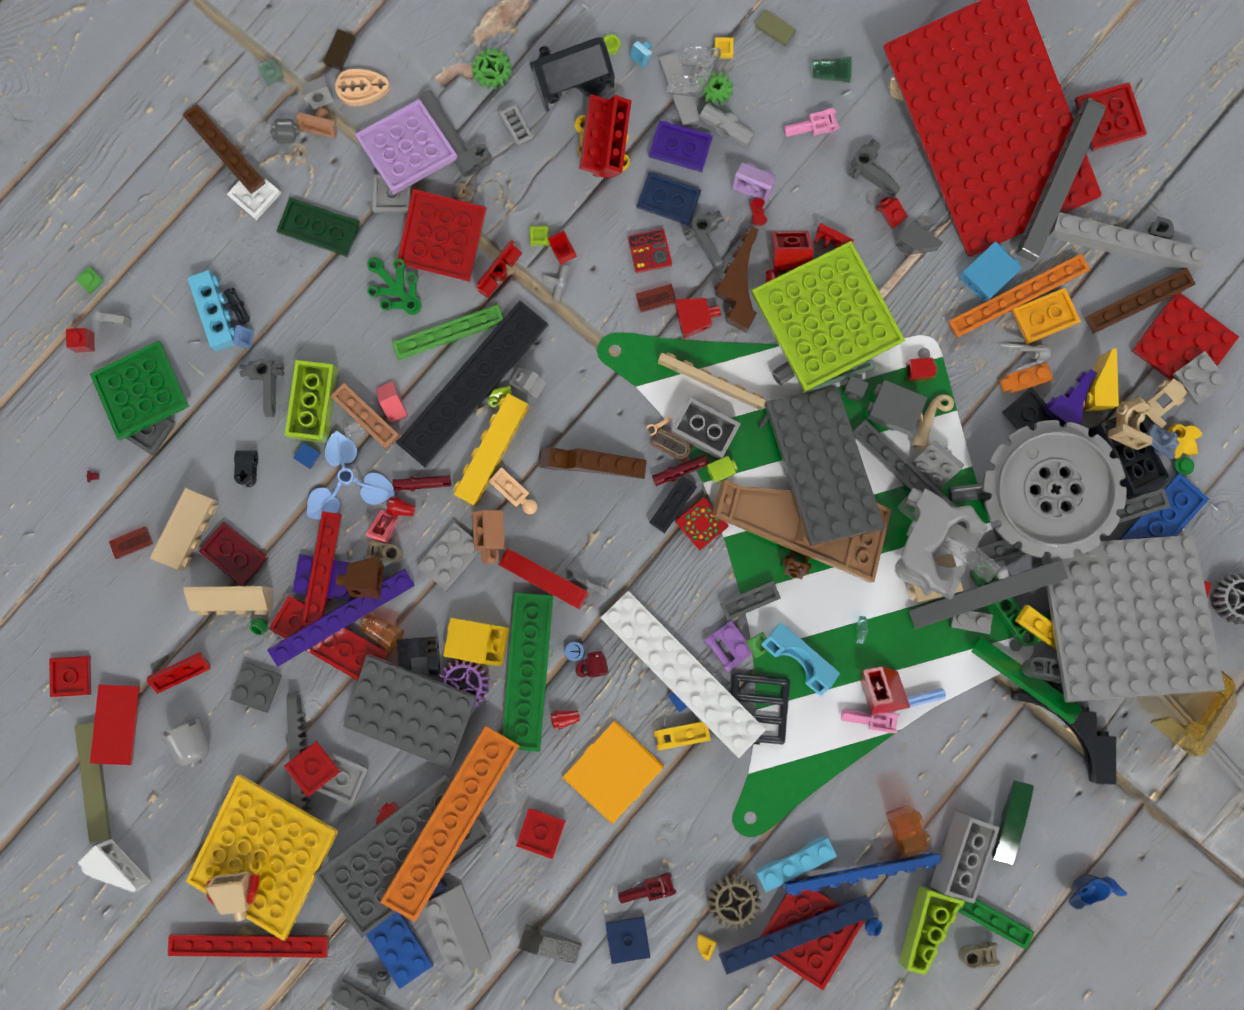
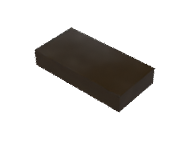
(339, 49)

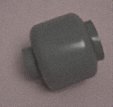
(284, 131)

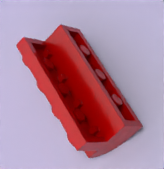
(605, 136)

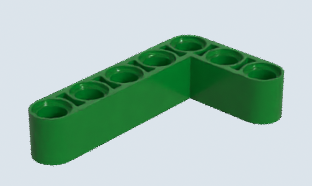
(1007, 615)

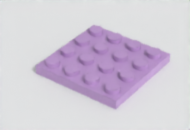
(406, 146)

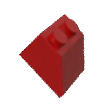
(791, 249)

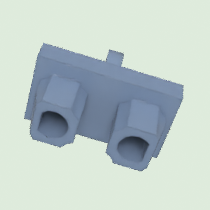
(1163, 442)

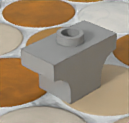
(527, 382)

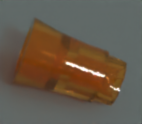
(381, 631)

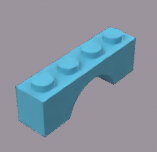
(818, 672)
(810, 856)

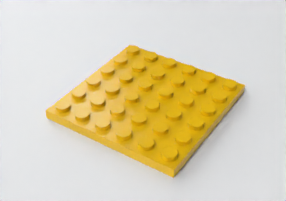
(271, 830)

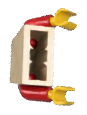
(233, 891)

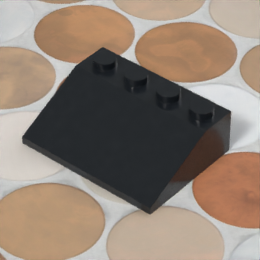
(1140, 466)

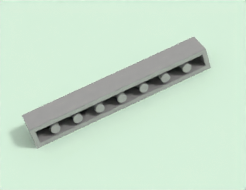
(1128, 243)

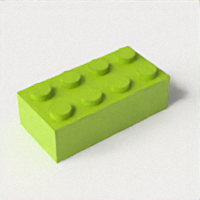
(310, 401)

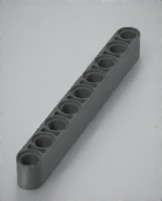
(1060, 179)

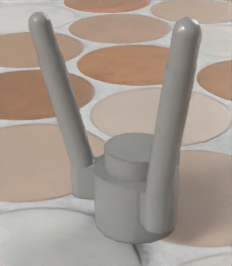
(1037, 352)

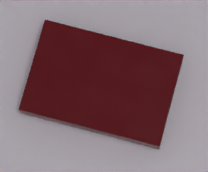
(233, 554)

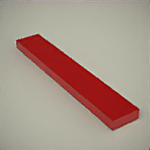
(322, 567)

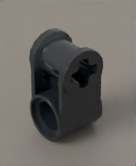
(246, 464)

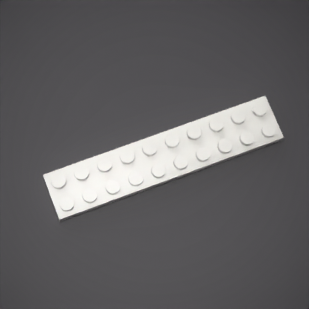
(683, 674)

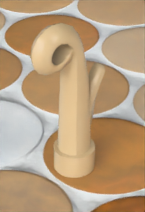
(925, 423)

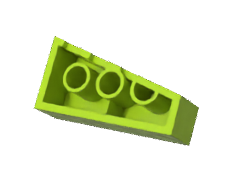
(927, 928)

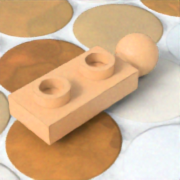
(513, 491)

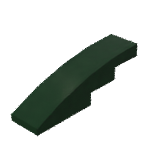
(1013, 822)

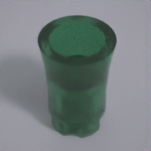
(833, 69)

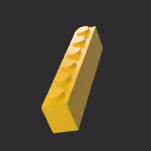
(491, 449)

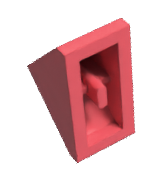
(391, 402)
(383, 527)

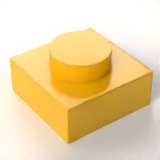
(726, 47)

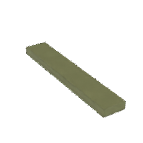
(92, 786)

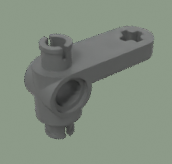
(868, 171)
(701, 236)
(269, 381)

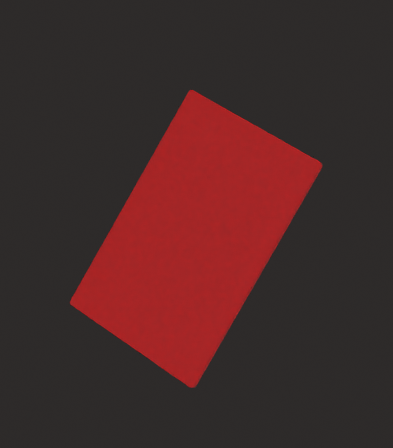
(987, 116)

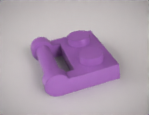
(733, 641)

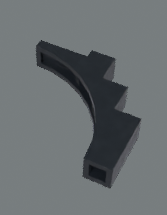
(1097, 745)

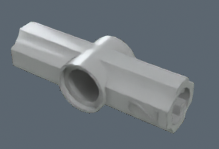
(726, 125)

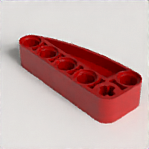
(543, 578)

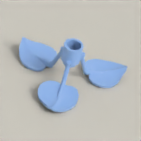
(339, 451)

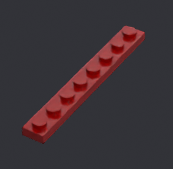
(248, 945)

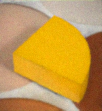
(705, 946)

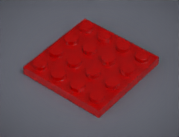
(441, 235)
(1181, 335)
(820, 957)

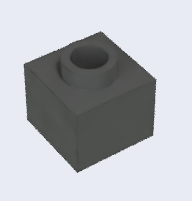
(855, 388)

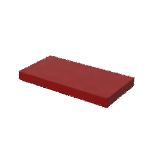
(115, 724)

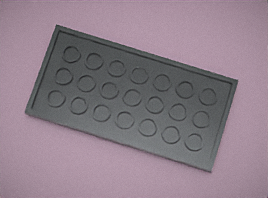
(824, 466)
(366, 868)

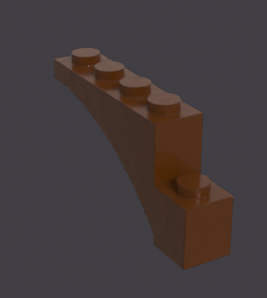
(735, 285)
(592, 462)

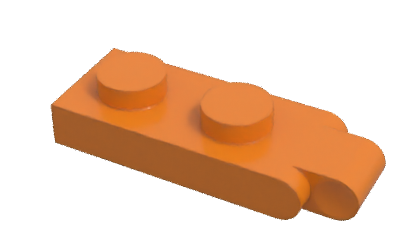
(1027, 378)

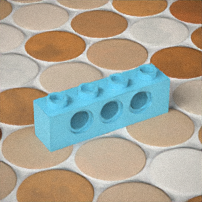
(199, 286)

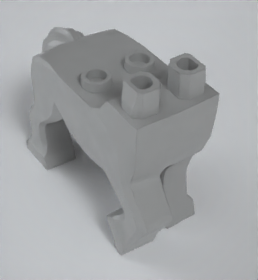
(933, 523)

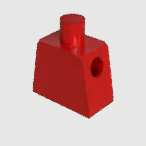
(695, 315)

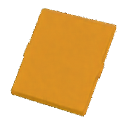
(613, 772)

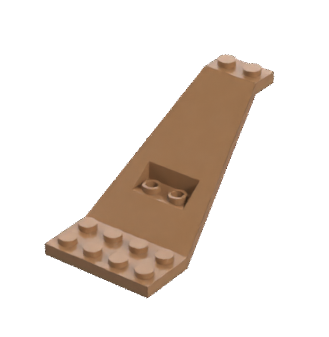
(777, 519)

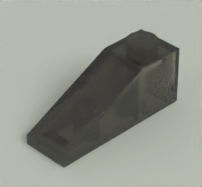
(549, 944)

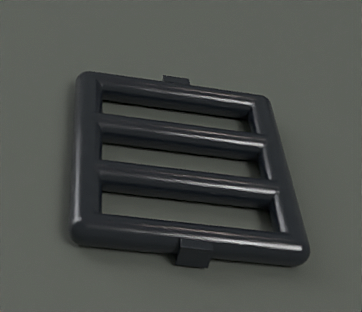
(782, 701)

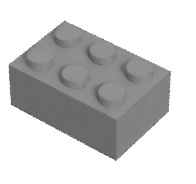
(705, 428)

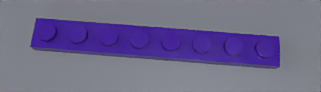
(338, 619)

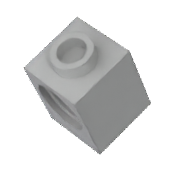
(317, 86)

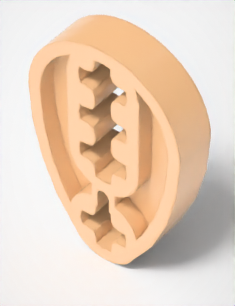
(358, 77)

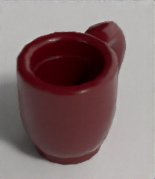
(595, 664)

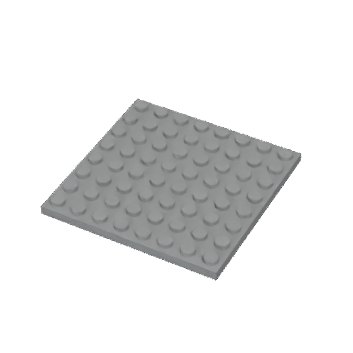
(1134, 621)

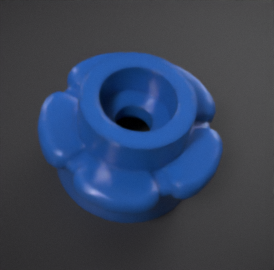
(873, 926)

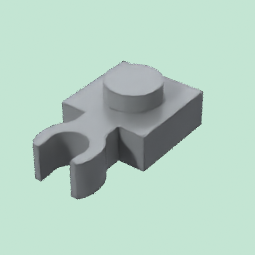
(116, 319)

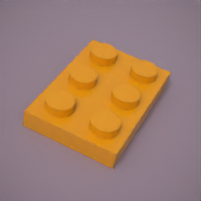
(1046, 316)

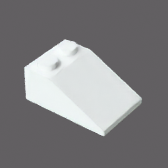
(113, 866)

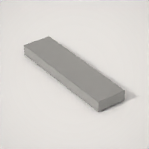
(684, 104)

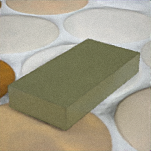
(775, 28)

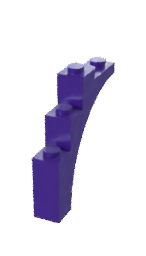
(1070, 407)

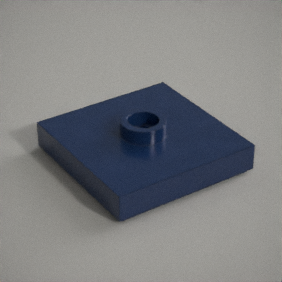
(627, 940)

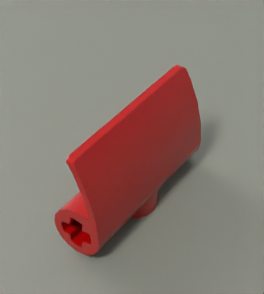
(509, 256)

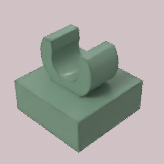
(270, 72)

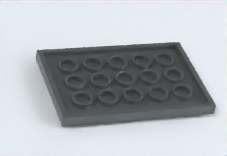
(409, 711)

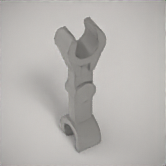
(599, 589)

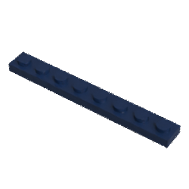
(796, 934)

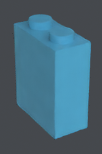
(990, 272)

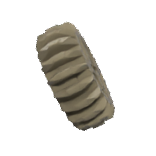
(740, 918)

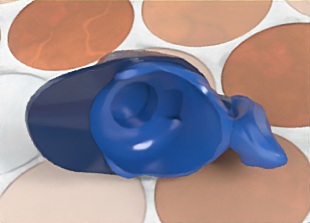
(1093, 889)

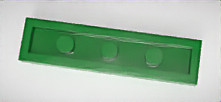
(997, 923)

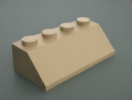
(184, 529)
(229, 599)

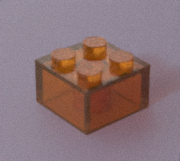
(908, 830)

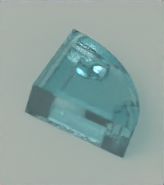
(861, 629)

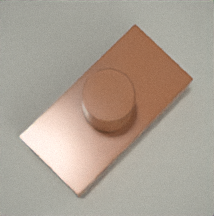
(317, 124)

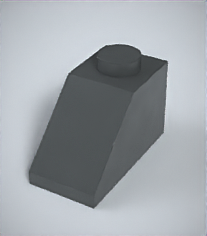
(917, 240)

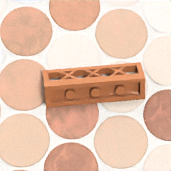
(365, 416)

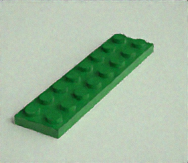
(527, 670)

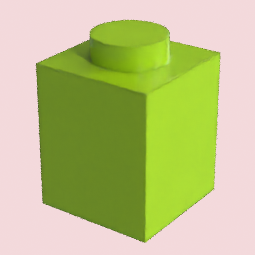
(721, 469)

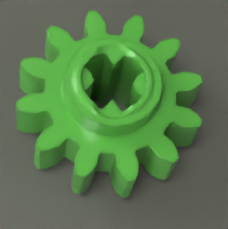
(718, 95)

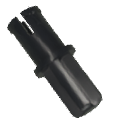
(237, 305)

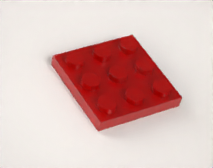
(1121, 117)

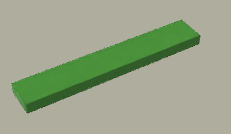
(447, 332)

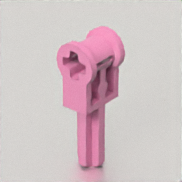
(818, 123)
(881, 722)

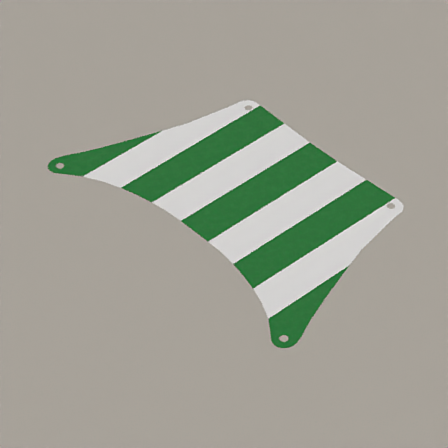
(827, 601)

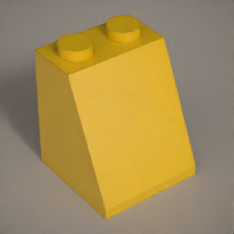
(476, 642)

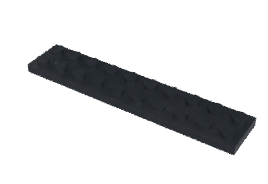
(472, 384)

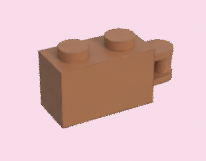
(488, 534)

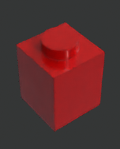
(80, 340)
(921, 369)

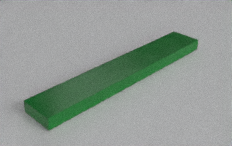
(1036, 687)

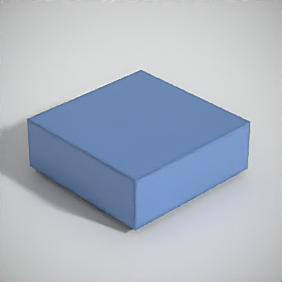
(243, 337)

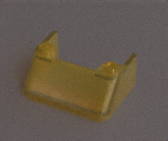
(1199, 736)

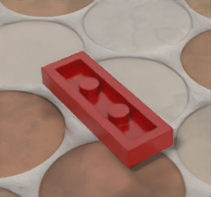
(178, 672)

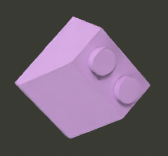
(754, 181)

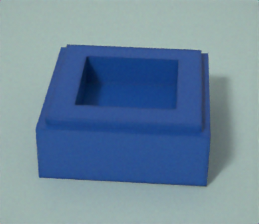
(307, 455)

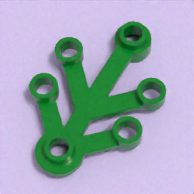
(396, 287)

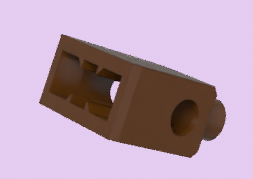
(363, 578)

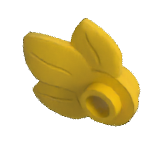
(1186, 439)

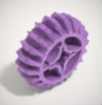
(467, 674)

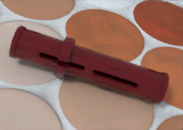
(680, 470)
(421, 483)

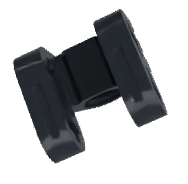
(417, 648)

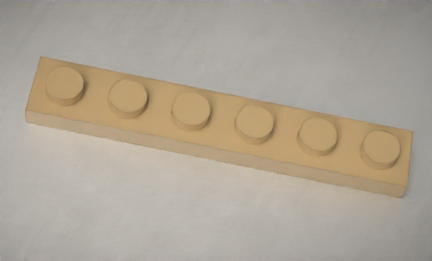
(705, 377)

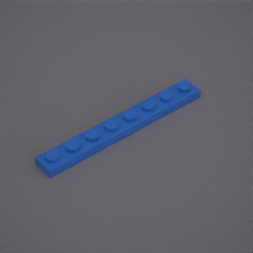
(869, 872)

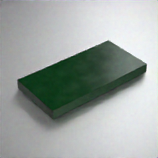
(318, 227)

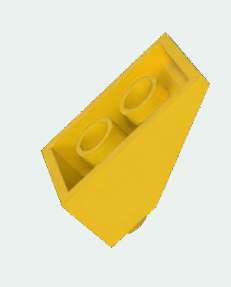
(1104, 388)

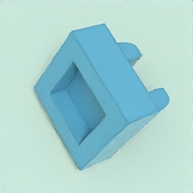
(640, 53)

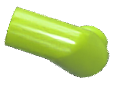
(497, 394)

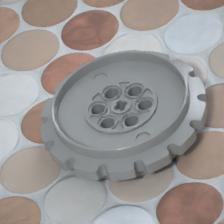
(1087, 466)

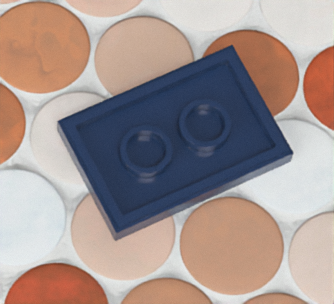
(669, 198)

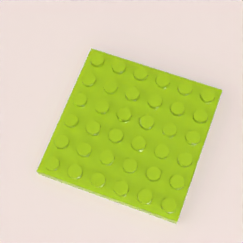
(827, 316)

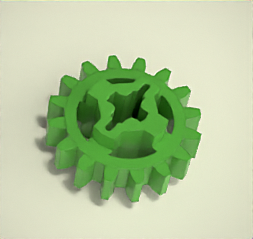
(496, 62)

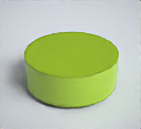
(612, 43)

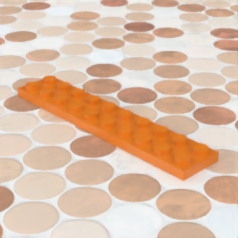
(449, 823)

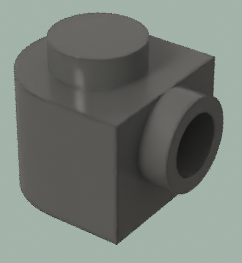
(1162, 228)

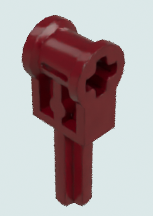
(653, 888)

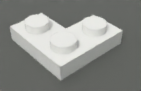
(257, 202)

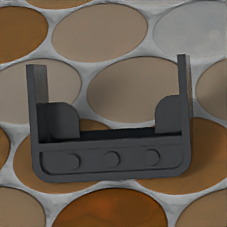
(572, 68)

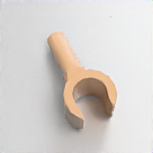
(658, 425)

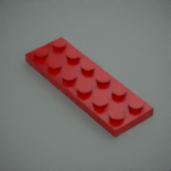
(341, 650)

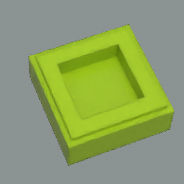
(539, 235)

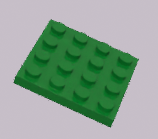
(139, 390)

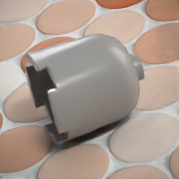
(187, 743)

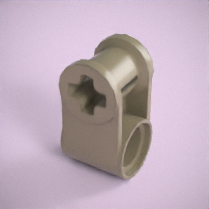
(382, 550)
(983, 955)

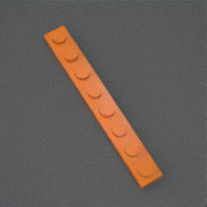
(1018, 296)

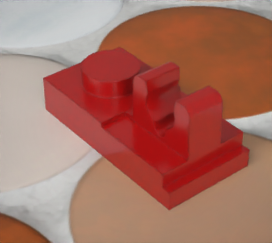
(831, 235)

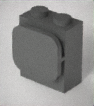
(895, 407)

